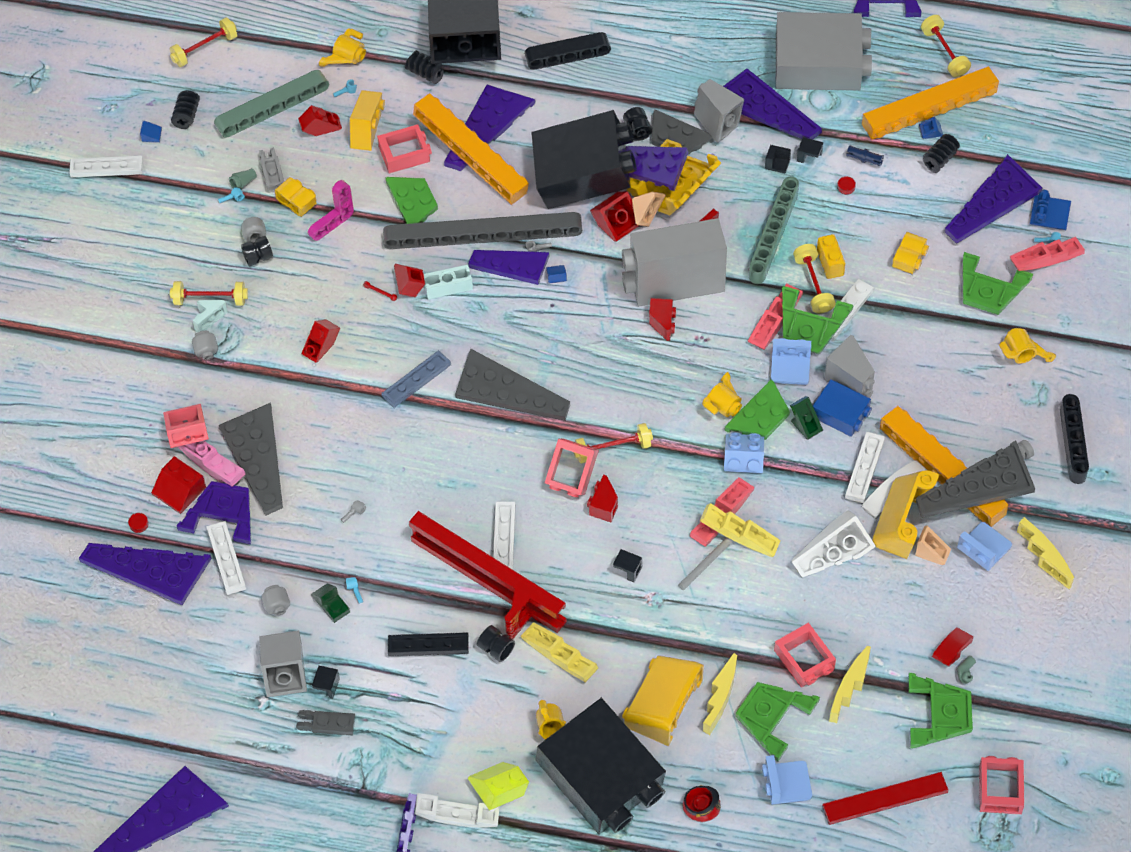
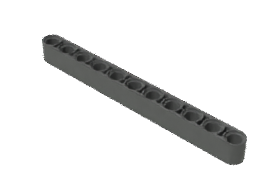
(482, 230)

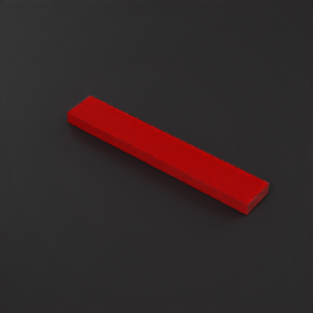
(885, 798)

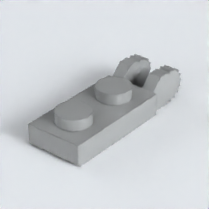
(271, 170)

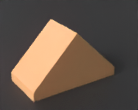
(646, 207)
(932, 547)

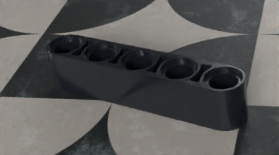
(567, 50)
(1076, 445)

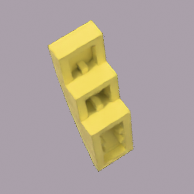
(738, 530)
(1050, 558)
(559, 652)
(852, 680)
(721, 692)

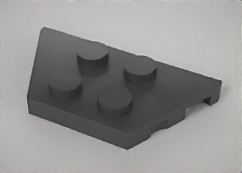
(678, 131)

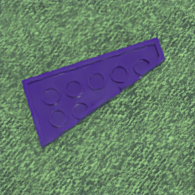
(770, 107)
(492, 117)
(659, 164)
(997, 196)
(154, 570)
(167, 812)

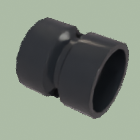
(638, 122)
(257, 251)
(498, 645)

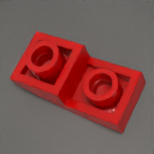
(951, 646)

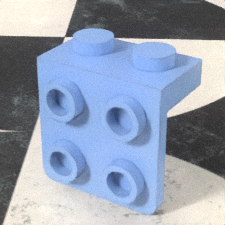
(790, 361)
(744, 453)
(984, 545)
(786, 781)

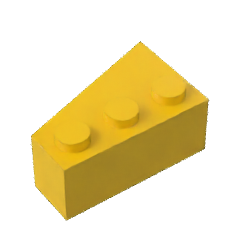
(365, 119)

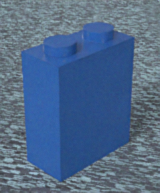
(842, 408)

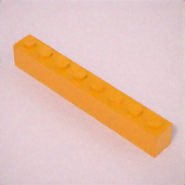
(930, 103)
(471, 148)
(934, 457)

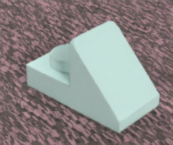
(210, 313)

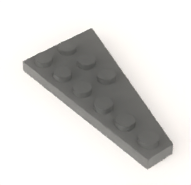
(498, 386)
(254, 448)
(985, 482)

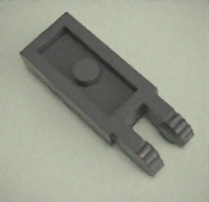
(327, 722)

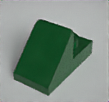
(805, 418)
(331, 602)

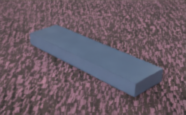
(416, 379)

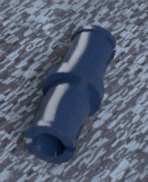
(865, 155)

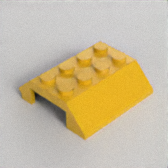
(691, 177)

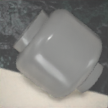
(253, 228)
(204, 345)
(275, 600)

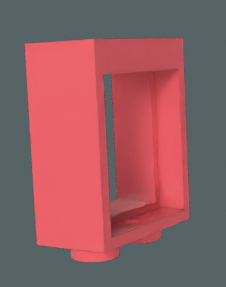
(405, 160)
(178, 430)
(591, 454)
(795, 639)
(997, 804)

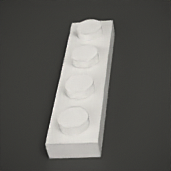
(106, 166)
(857, 297)
(864, 467)
(504, 533)
(226, 558)

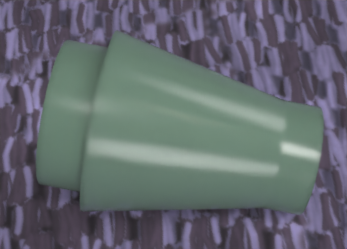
(242, 178)

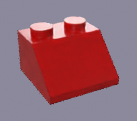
(615, 215)
(178, 485)

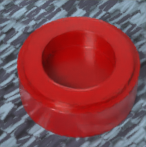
(846, 185)
(138, 522)

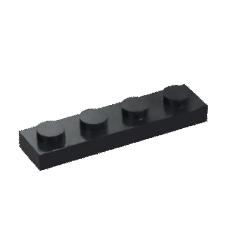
(428, 644)

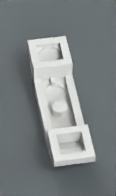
(876, 501)
(455, 813)

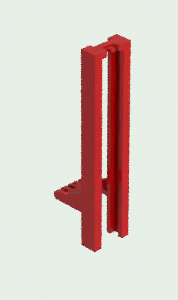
(525, 596)

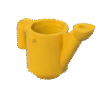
(346, 49)
(1022, 348)
(723, 398)
(549, 719)

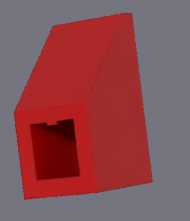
(319, 121)
(409, 280)
(661, 316)
(320, 339)
(604, 502)

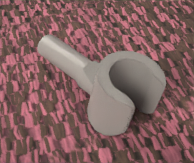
(532, 247)
(357, 506)

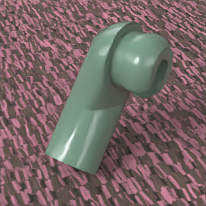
(963, 670)

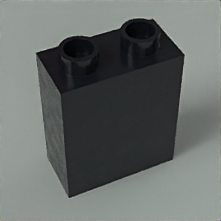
(463, 31)
(582, 159)
(601, 767)

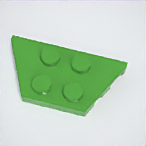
(412, 198)
(761, 414)

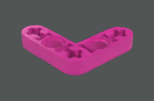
(343, 211)

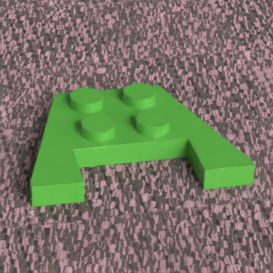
(988, 292)
(809, 326)
(766, 708)
(949, 711)

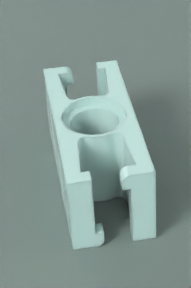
(448, 282)

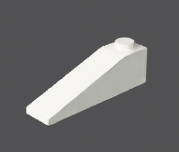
(837, 543)

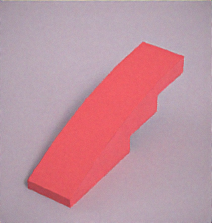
(1047, 255)
(770, 322)
(729, 500)

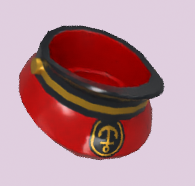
(702, 803)

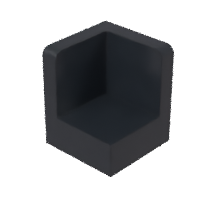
(810, 148)
(777, 159)
(629, 563)
(326, 680)

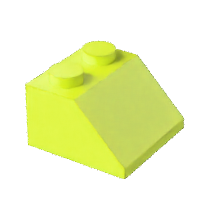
(499, 784)

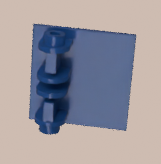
(1050, 211)

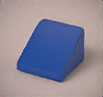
(931, 128)
(150, 132)
(556, 274)

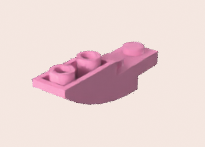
(212, 462)

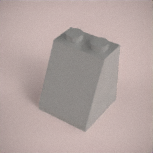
(718, 109)
(850, 367)
(282, 663)

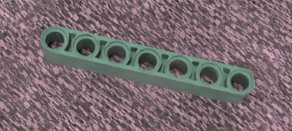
(271, 103)
(773, 230)

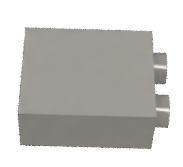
(821, 51)
(675, 262)

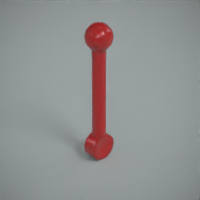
(393, 297)

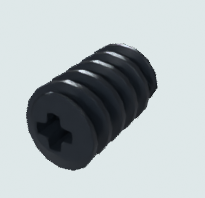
(422, 66)
(185, 109)
(941, 152)

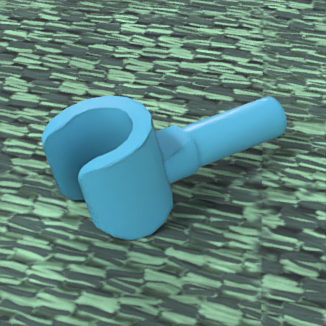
(350, 88)
(235, 193)
(1055, 236)
(352, 584)

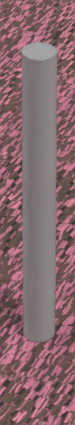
(705, 563)

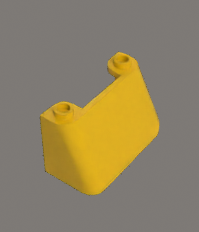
(892, 531)
(663, 697)

